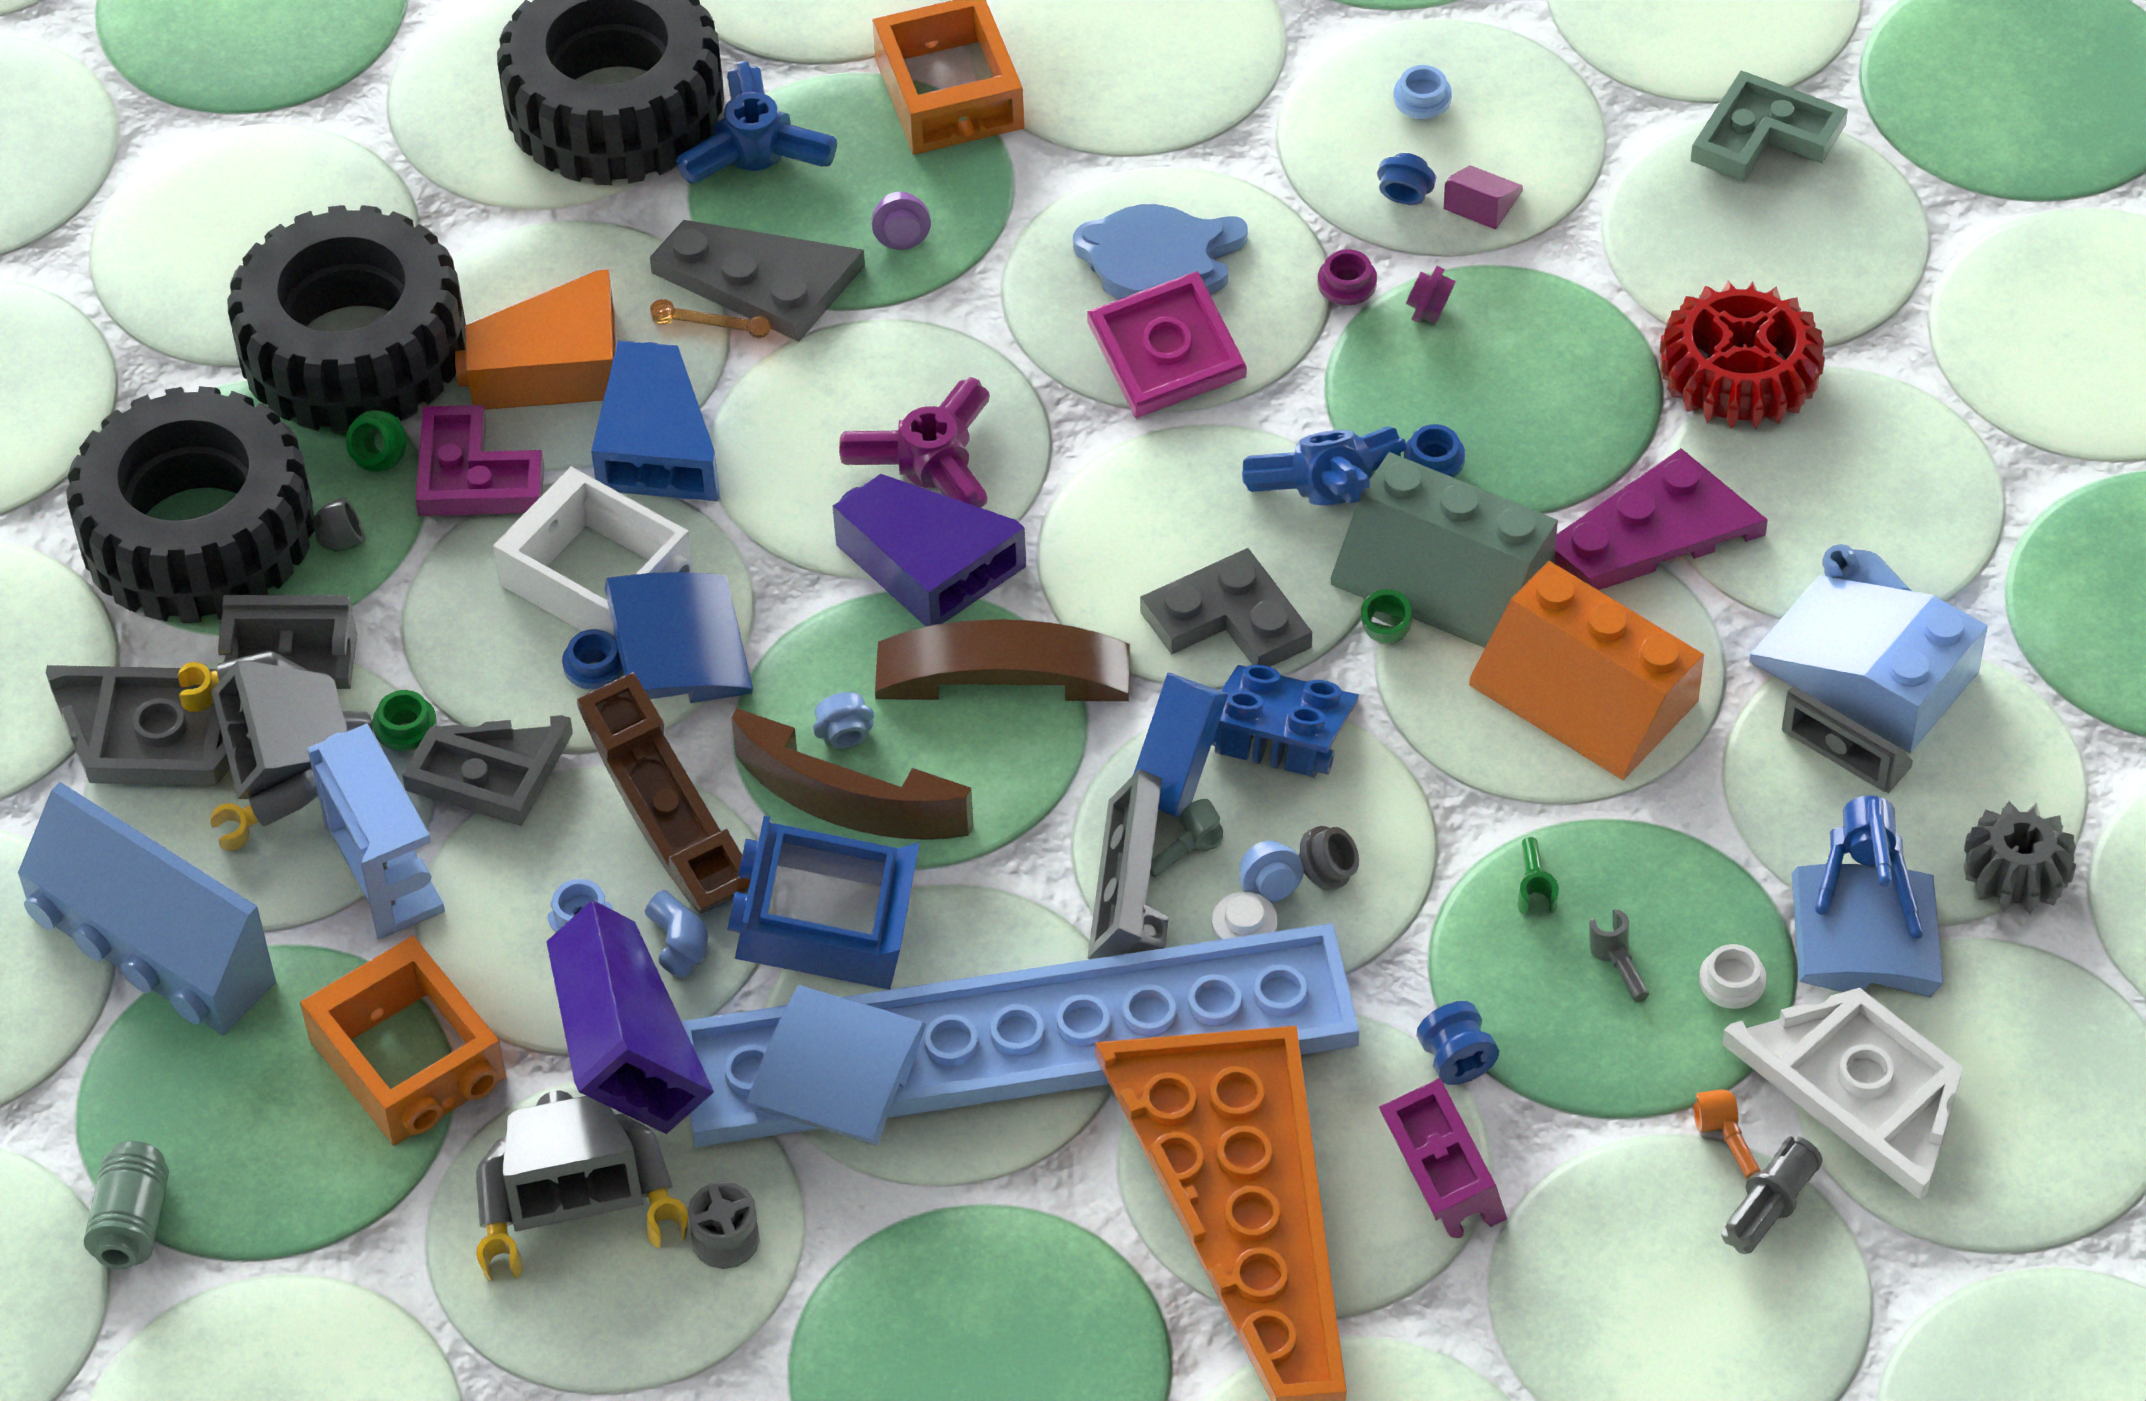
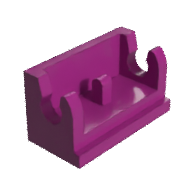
(1443, 1157)

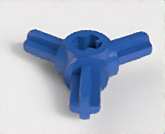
(753, 133)
(1325, 465)

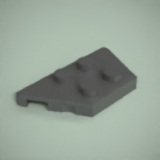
(134, 727)

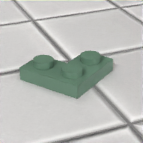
(1765, 113)

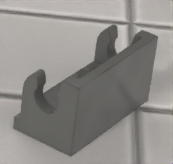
(305, 629)

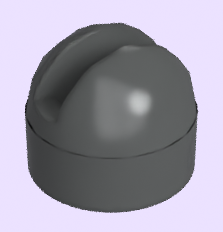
(338, 526)

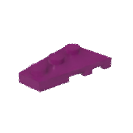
(1655, 518)

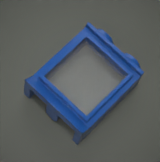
(823, 904)

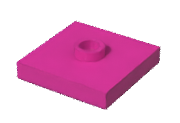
(1166, 344)

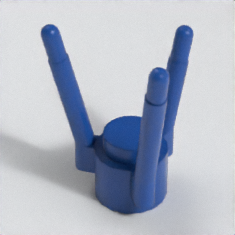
(1871, 840)

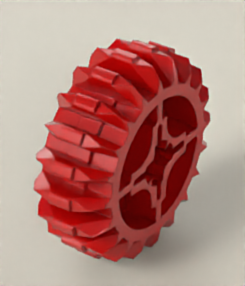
(1742, 369)

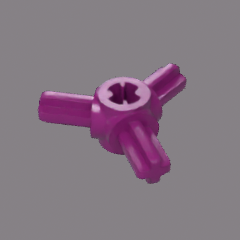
(928, 444)

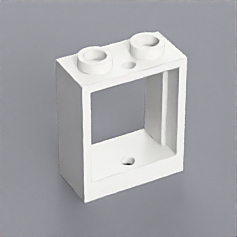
(557, 520)

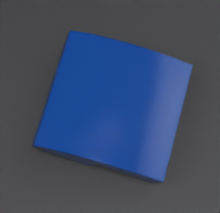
(679, 634)

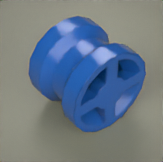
(1457, 1042)

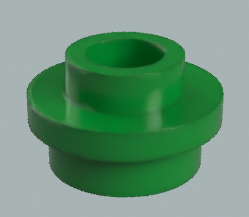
(361, 441)
(398, 709)

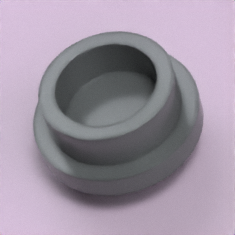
(1328, 857)

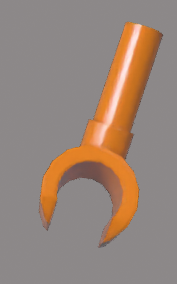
(1719, 1111)

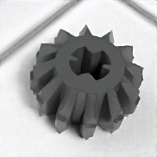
(2019, 857)

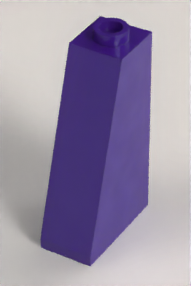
(621, 1021)

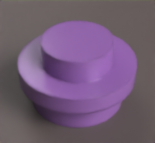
(900, 221)

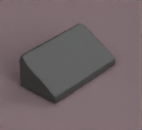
(1844, 741)

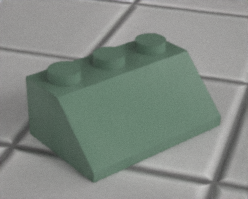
(1443, 547)

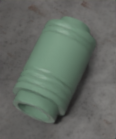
(126, 1205)

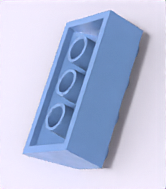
(145, 912)

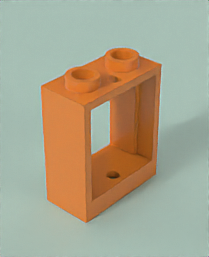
(932, 118)
(373, 995)

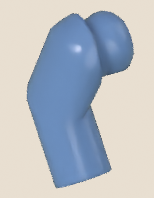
(1860, 566)
(685, 934)

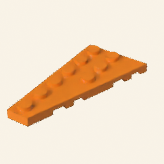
(1238, 1164)

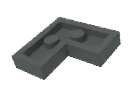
(1231, 597)

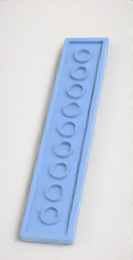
(1040, 1024)

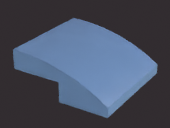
(1865, 932)
(836, 1064)

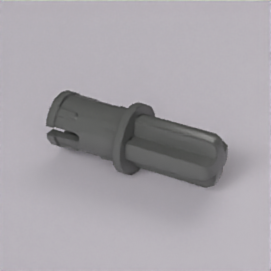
(1772, 1194)

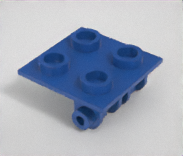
(1285, 711)

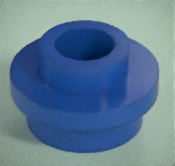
(1405, 178)
(1437, 449)
(588, 648)

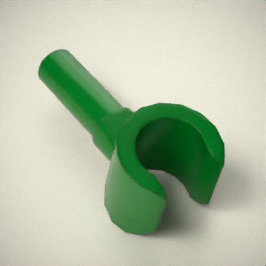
(1535, 878)

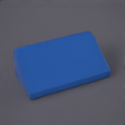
(1180, 739)

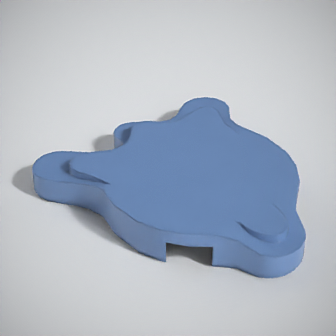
(1156, 245)

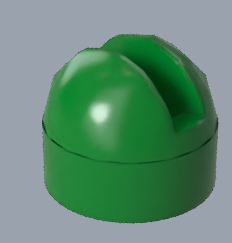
(1389, 607)

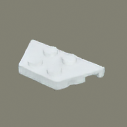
(1860, 1078)

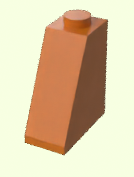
(543, 348)

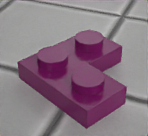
(462, 477)

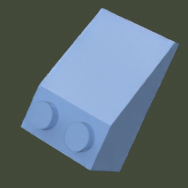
(1876, 655)

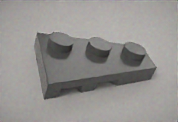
(758, 272)

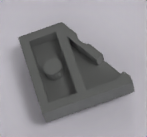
(488, 766)

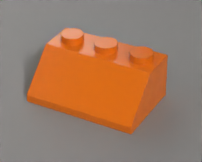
(1588, 670)

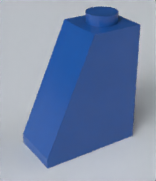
(652, 428)

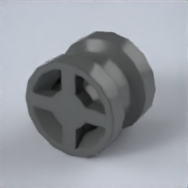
(734, 1211)

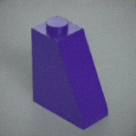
(927, 546)

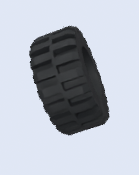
(619, 126)
(337, 264)
(177, 447)

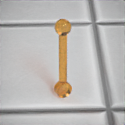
(664, 312)

